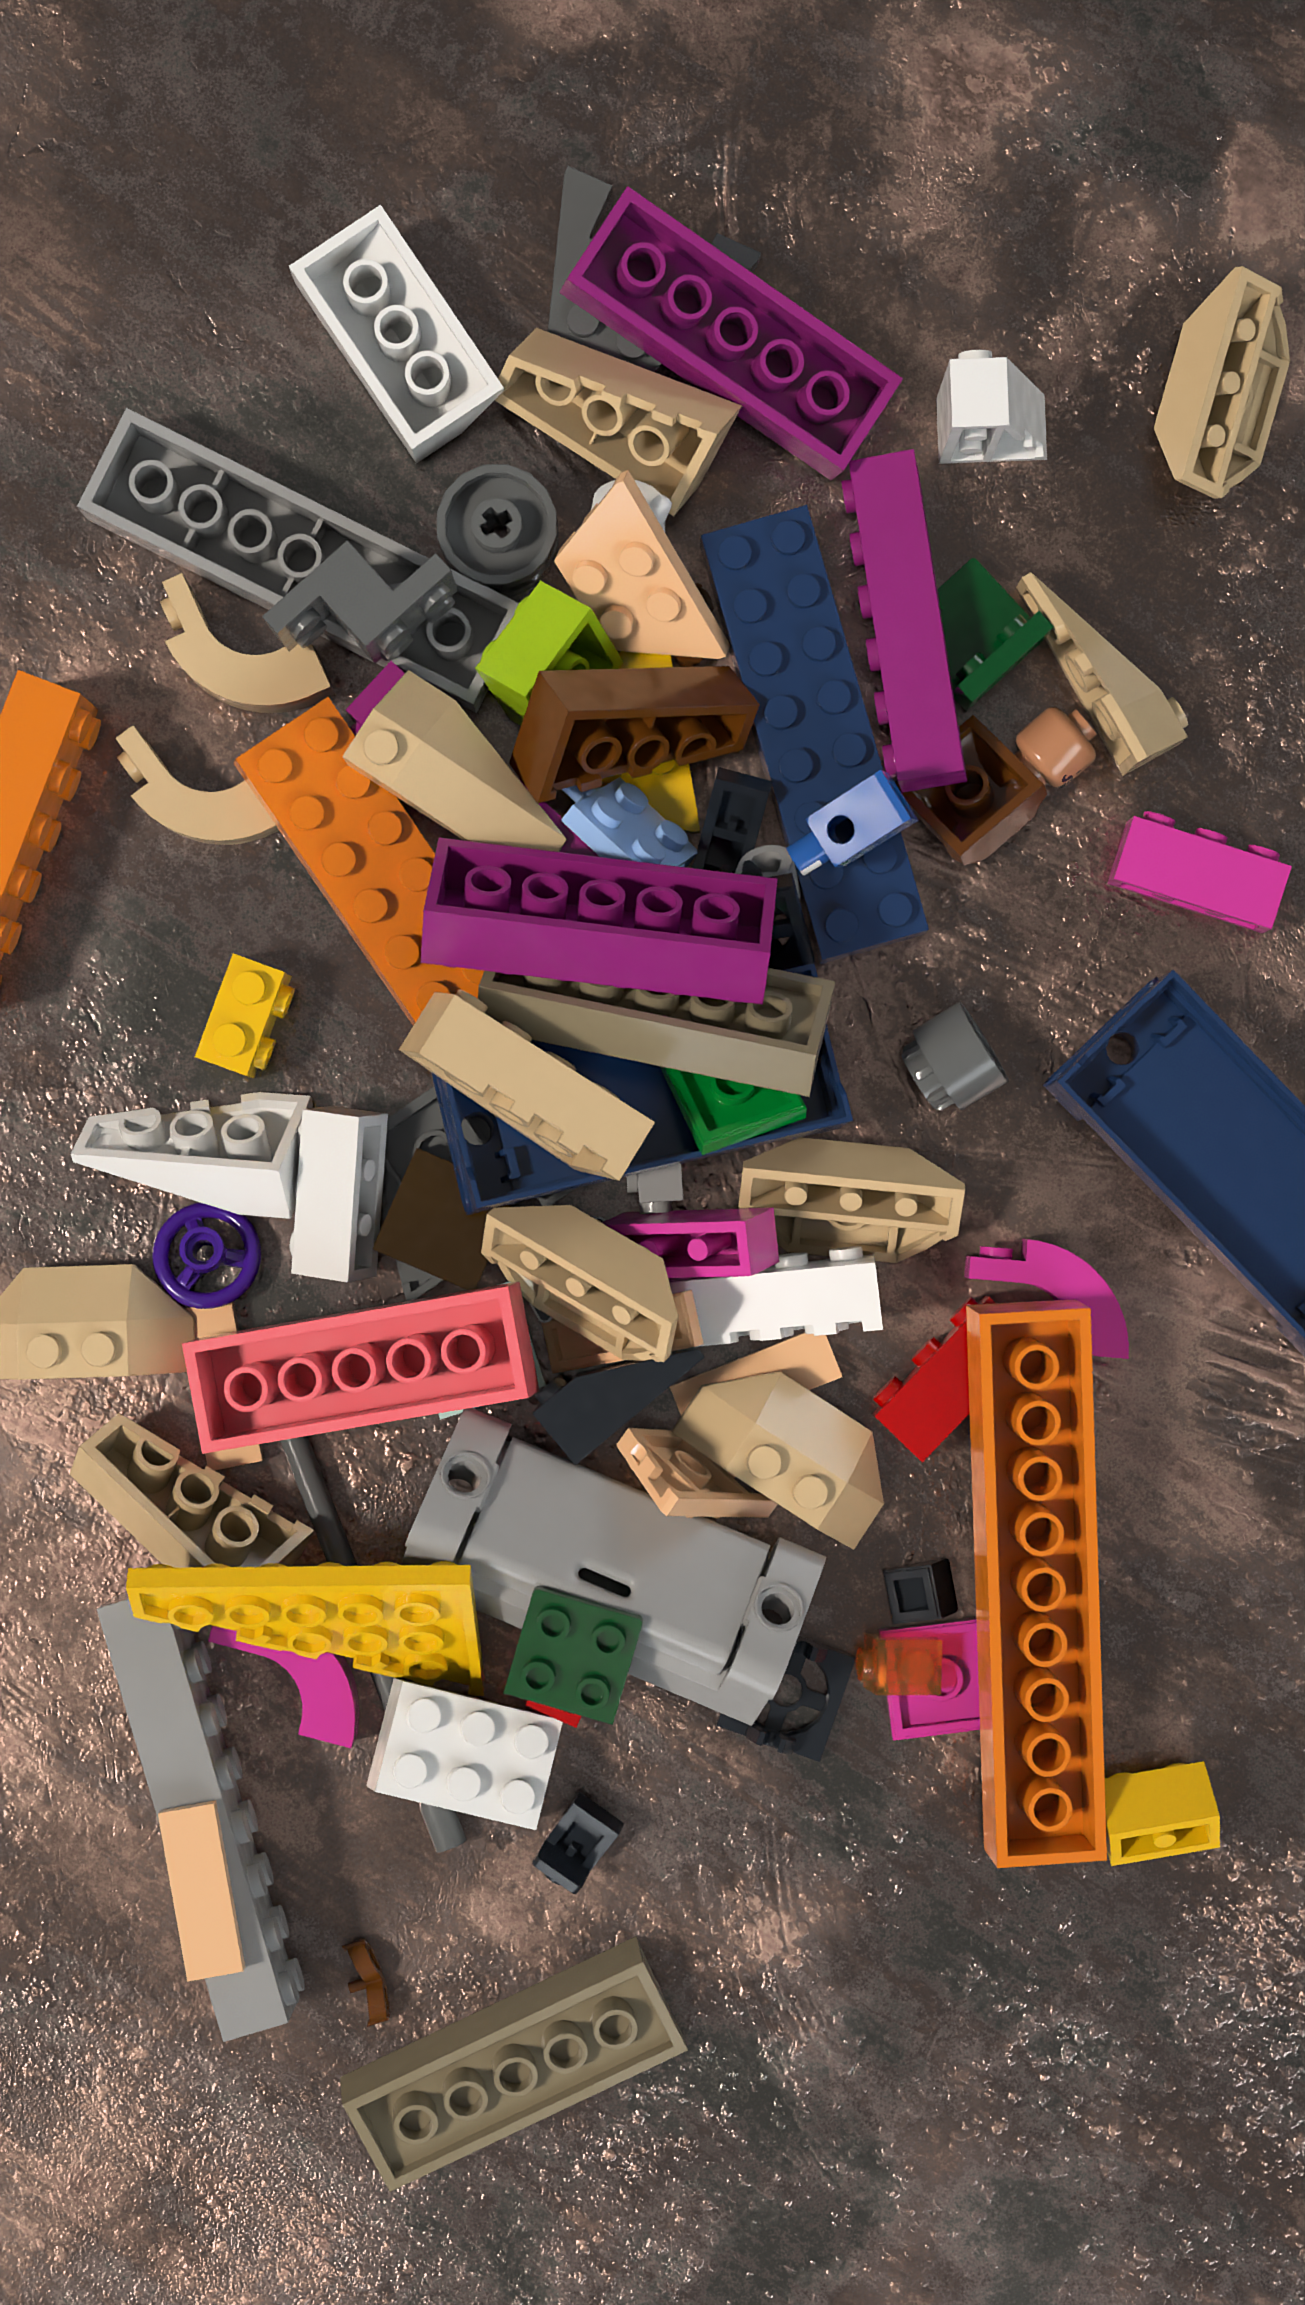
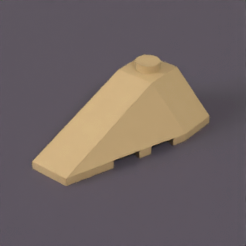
(1118, 697)
(444, 767)

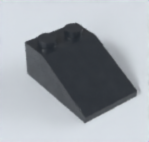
(602, 1399)

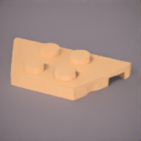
(636, 580)
(685, 1479)

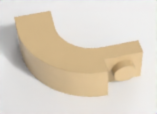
(253, 683)
(202, 816)

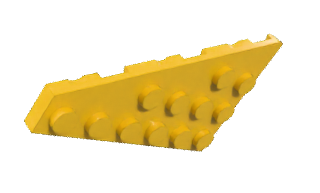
(384, 1615)

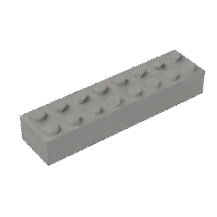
(268, 539)
(188, 1764)

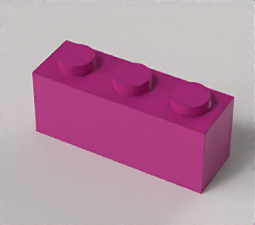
(1200, 872)
(705, 1240)

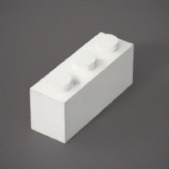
(338, 1193)

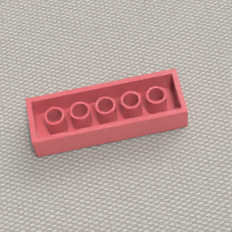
(361, 1367)

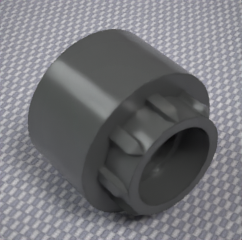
(953, 1060)

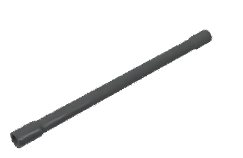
(441, 1823)

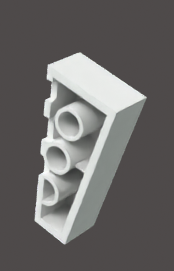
(788, 1297)

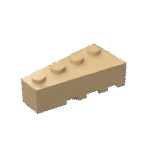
(617, 413)
(526, 1086)
(177, 1507)

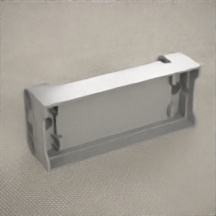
(609, 1543)

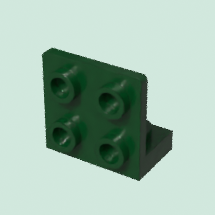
(984, 631)
(573, 1654)

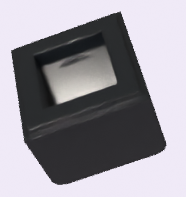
(921, 1591)

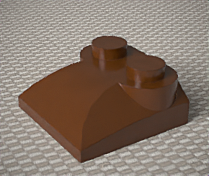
(989, 807)

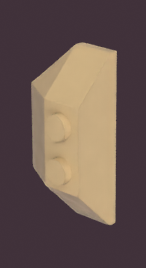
(1225, 384)
(853, 1196)
(586, 1277)
(90, 1324)
(789, 1450)

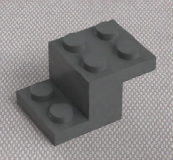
(362, 604)

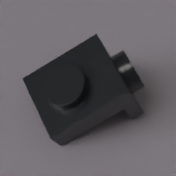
(576, 1843)

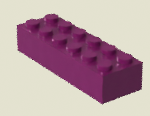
(730, 334)
(599, 920)

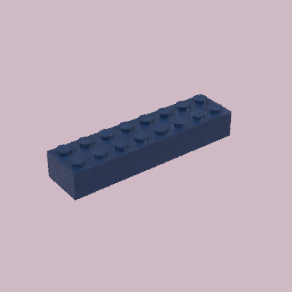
(809, 722)

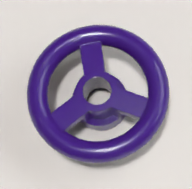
(197, 1237)

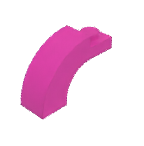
(1063, 1278)
(325, 1689)

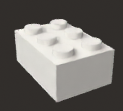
(464, 1754)

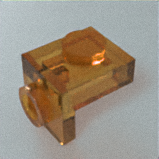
(900, 1665)

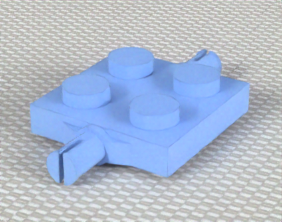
(625, 827)

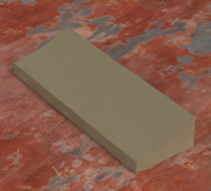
(739, 1042)
(511, 2064)

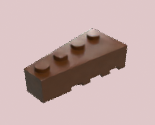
(627, 721)

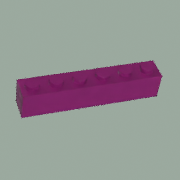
(906, 621)

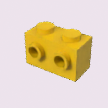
(244, 1016)
(1160, 1813)

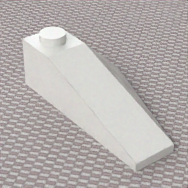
(220, 1155)

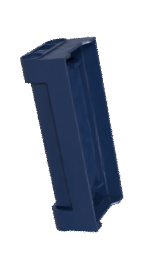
(1204, 1135)
(518, 1169)

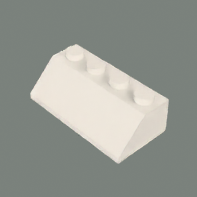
(397, 333)

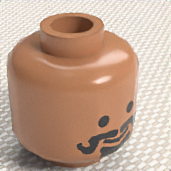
(1056, 746)

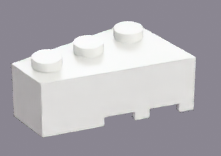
(989, 412)

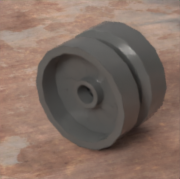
(493, 498)

